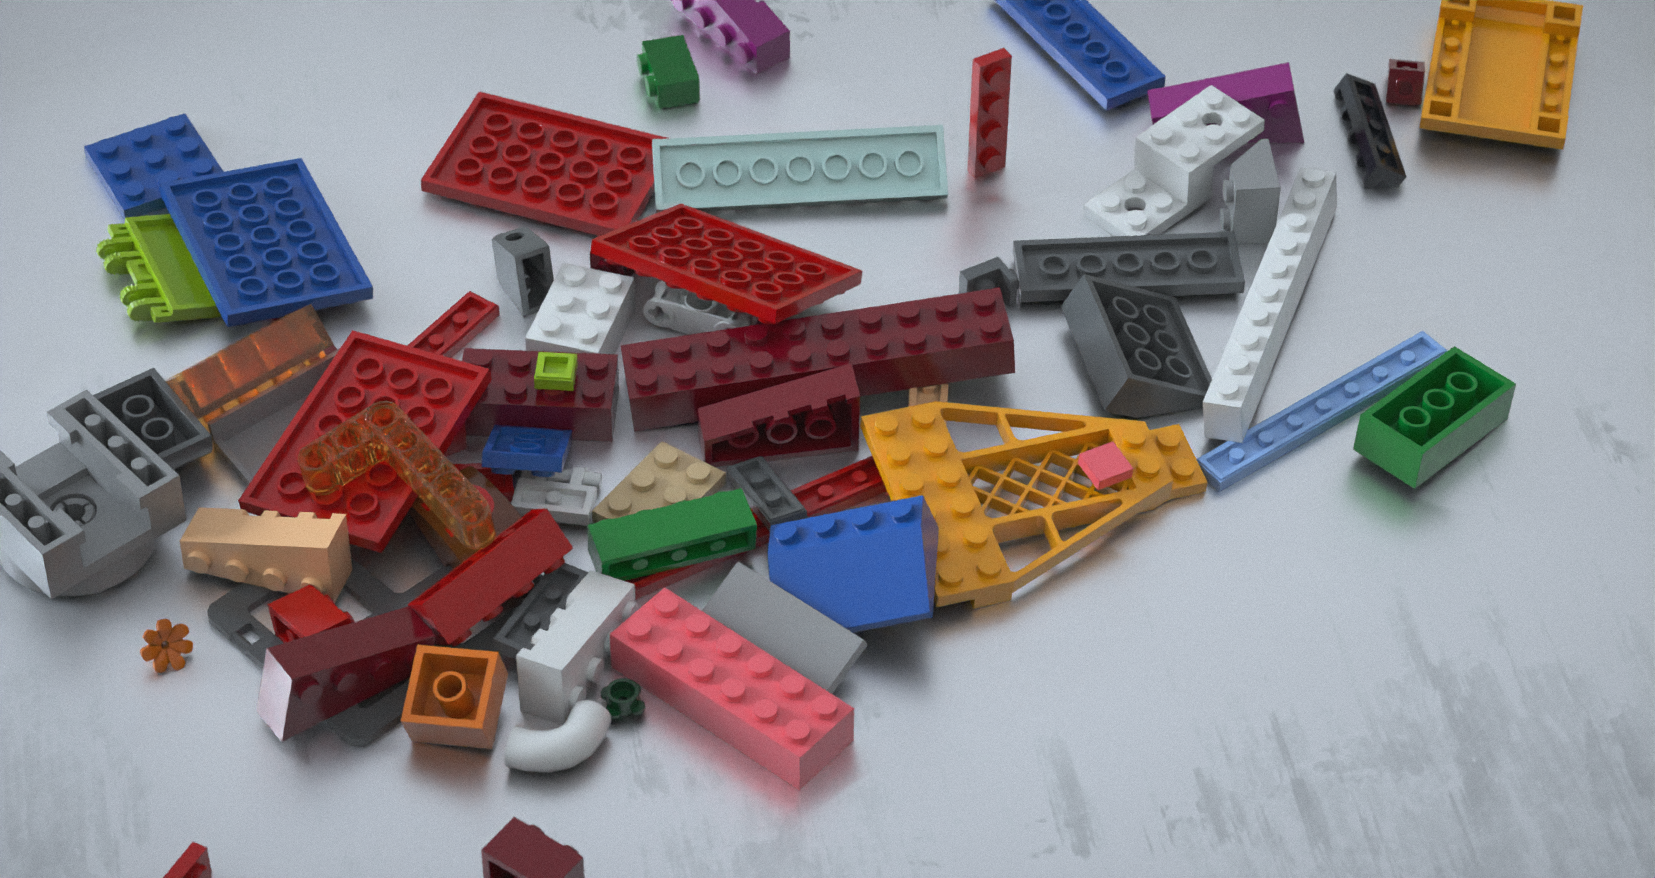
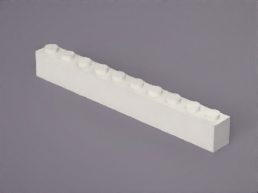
(1270, 306)

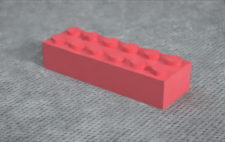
(732, 688)

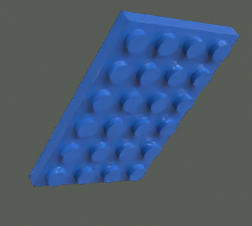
(265, 241)

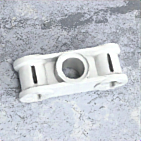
(689, 313)

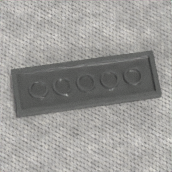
(1154, 263)

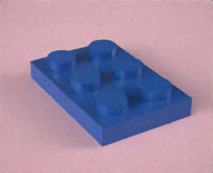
(526, 448)

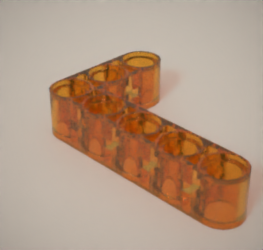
(390, 435)

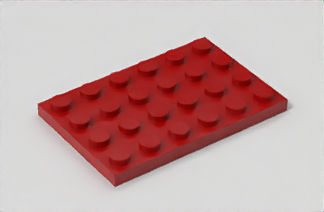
(545, 165)
(726, 263)
(367, 369)

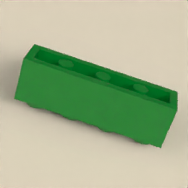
(672, 536)

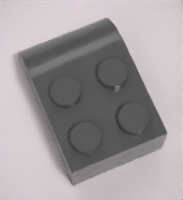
(158, 418)

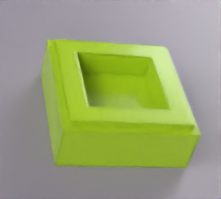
(556, 371)

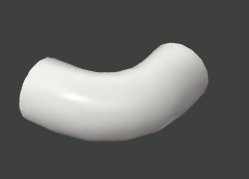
(559, 747)

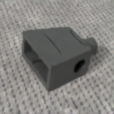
(519, 257)

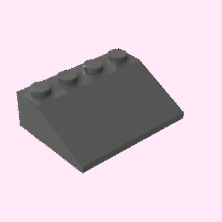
(1136, 348)

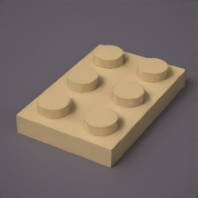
(660, 481)

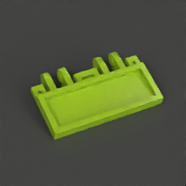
(161, 267)

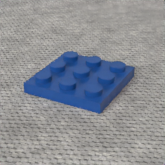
(143, 158)

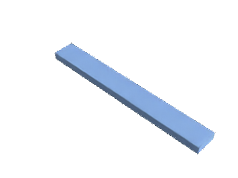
(1318, 411)

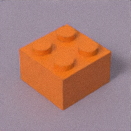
(454, 696)

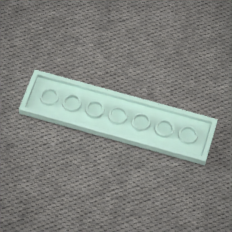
(801, 168)

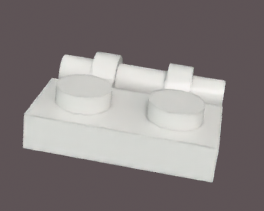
(567, 495)

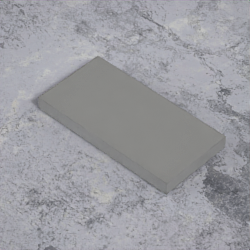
(785, 627)

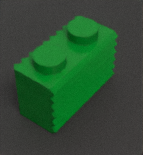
(669, 71)

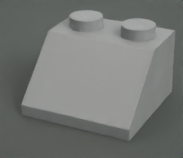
(1252, 196)

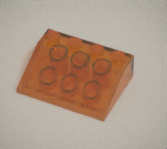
(251, 362)

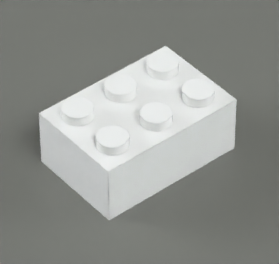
(583, 312)

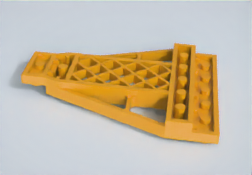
(921, 459)

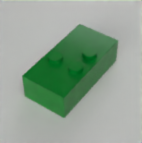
(1434, 417)

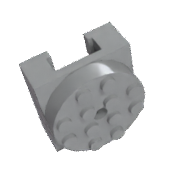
(86, 505)

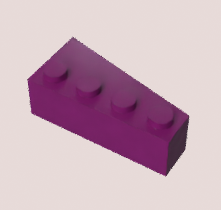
(742, 28)
(1262, 90)

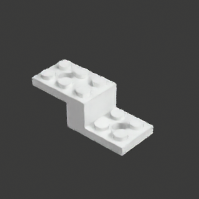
(1174, 165)

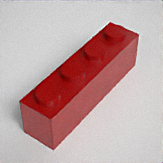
(492, 576)

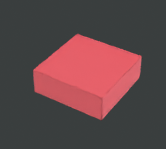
(1105, 465)

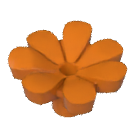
(166, 645)

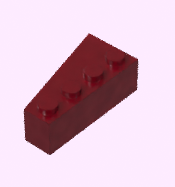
(337, 669)

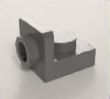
(988, 276)

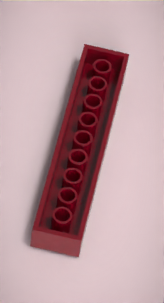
(887, 344)

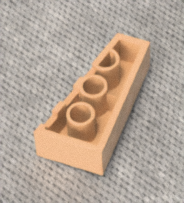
(269, 549)

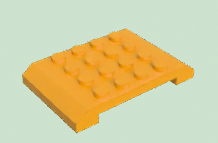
(1503, 70)

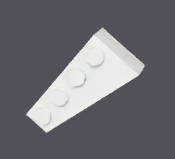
(574, 647)

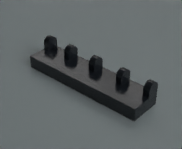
(1370, 131)

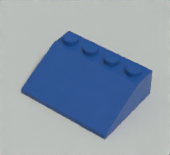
(860, 563)

